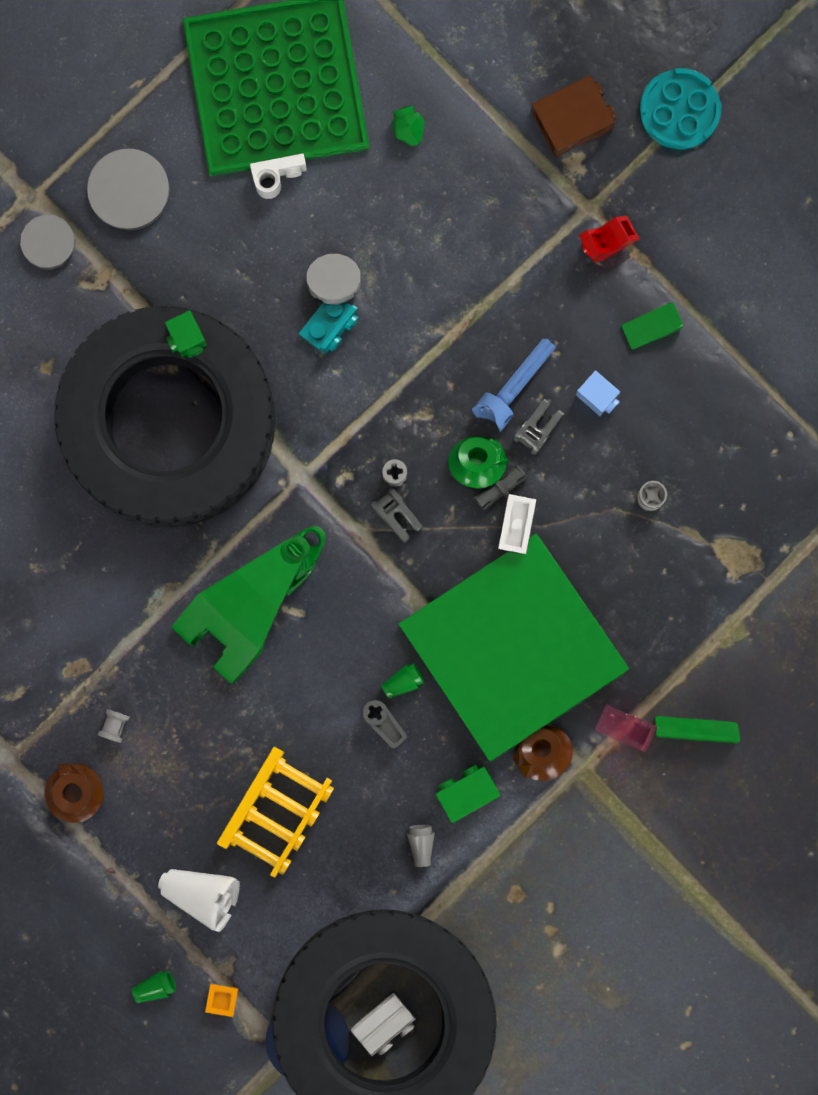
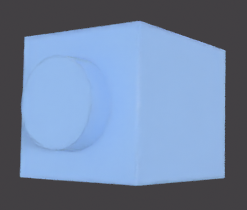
(598, 394)

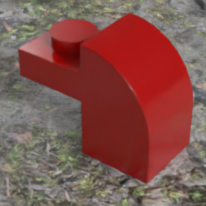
(608, 239)

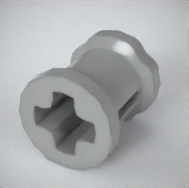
(401, 467)
(113, 726)

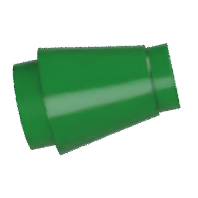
(403, 681)
(155, 987)

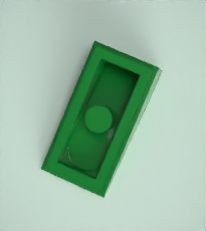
(652, 326)

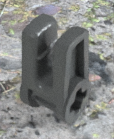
(531, 435)
(397, 506)
(387, 726)

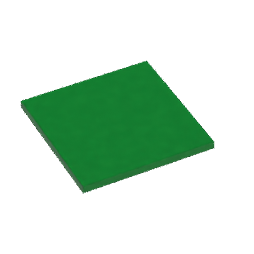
(275, 83)
(513, 648)

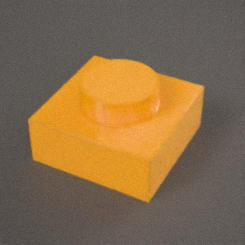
(221, 1000)

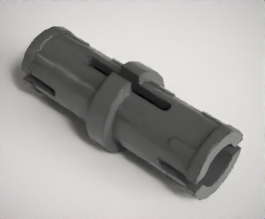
(501, 487)

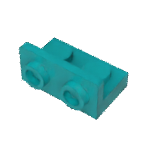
(328, 324)

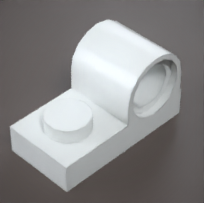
(290, 166)
(517, 523)

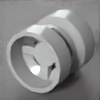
(652, 495)

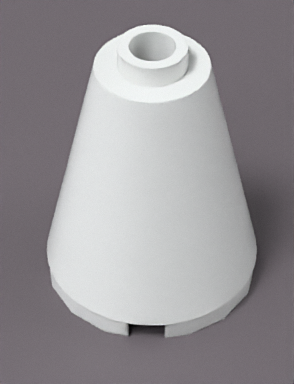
(201, 895)

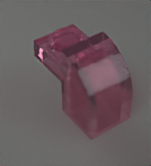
(626, 729)

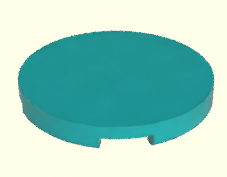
(680, 108)

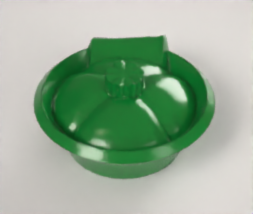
(477, 461)

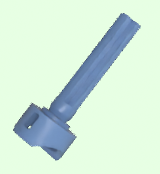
(496, 407)

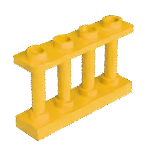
(248, 812)

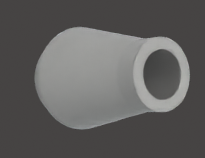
(421, 844)

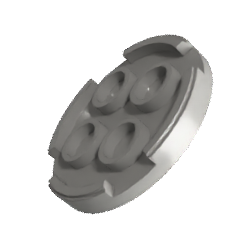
(128, 189)

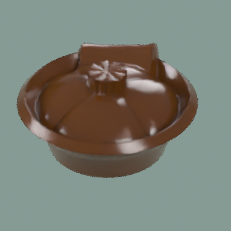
(544, 754)
(73, 792)

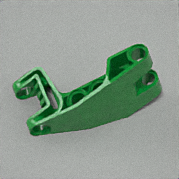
(247, 601)

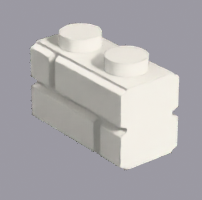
(383, 1024)

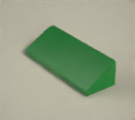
(696, 729)

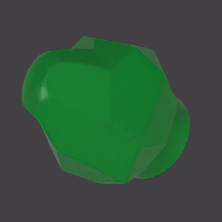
(408, 125)

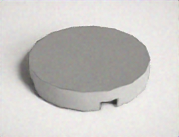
(47, 242)
(333, 278)

